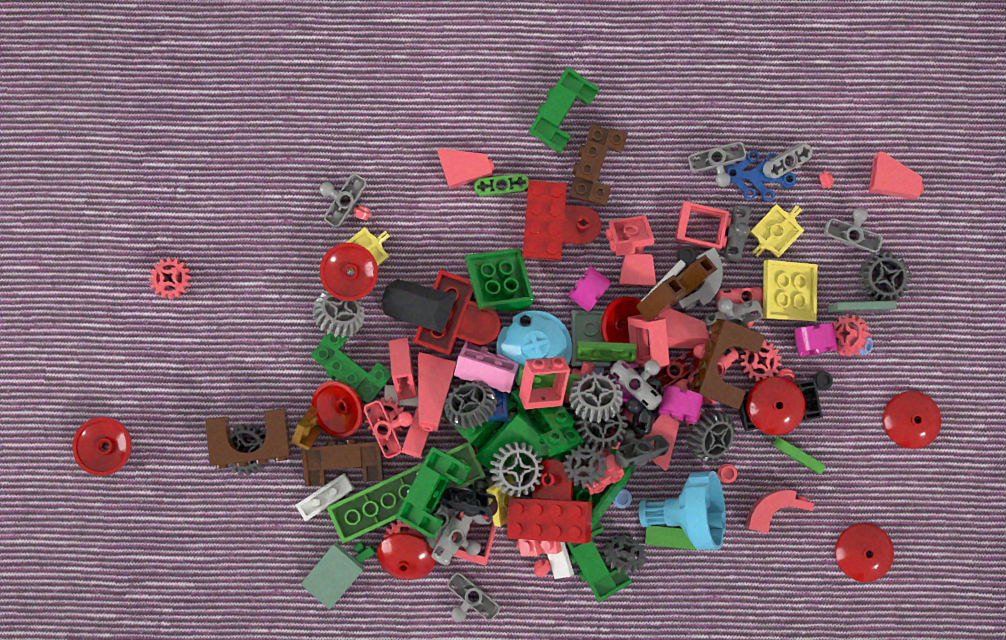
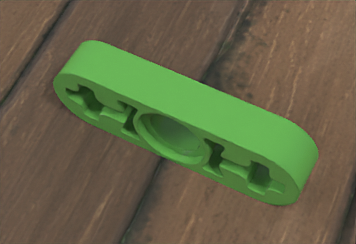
(488, 192)
(799, 456)

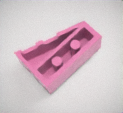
(483, 366)

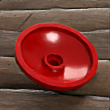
(335, 276)
(616, 313)
(762, 405)
(332, 414)
(900, 423)
(90, 450)
(852, 549)
(405, 556)

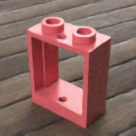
(683, 221)
(657, 339)
(552, 396)
(479, 558)

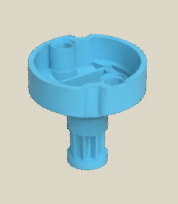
(541, 339)
(696, 510)

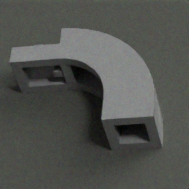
(709, 287)

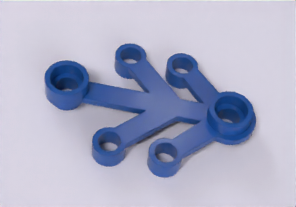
(755, 177)

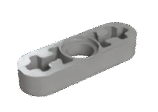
(780, 160)

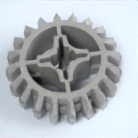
(338, 315)
(605, 391)
(516, 477)

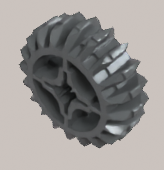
(888, 284)
(472, 410)
(711, 436)
(598, 440)
(243, 442)

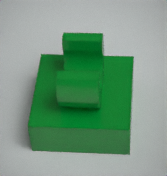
(364, 552)

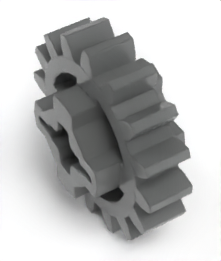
(585, 475)
(625, 553)

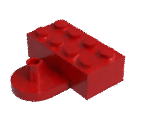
(553, 223)
(464, 321)
(551, 510)

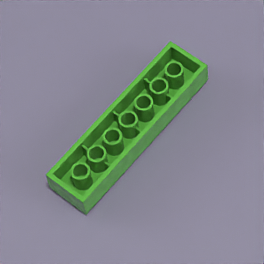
(382, 501)

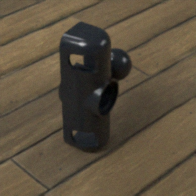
(641, 413)
(471, 501)

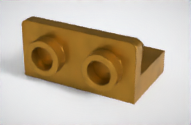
(306, 430)

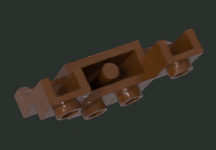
(592, 157)
(342, 456)

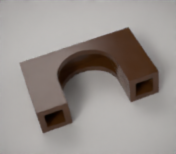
(675, 289)
(708, 381)
(223, 452)

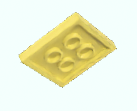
(790, 291)

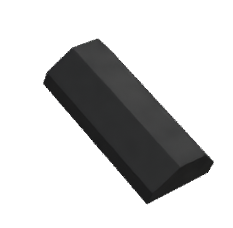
(417, 304)
(812, 404)

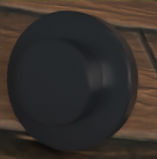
(686, 254)
(823, 380)

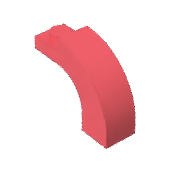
(764, 508)

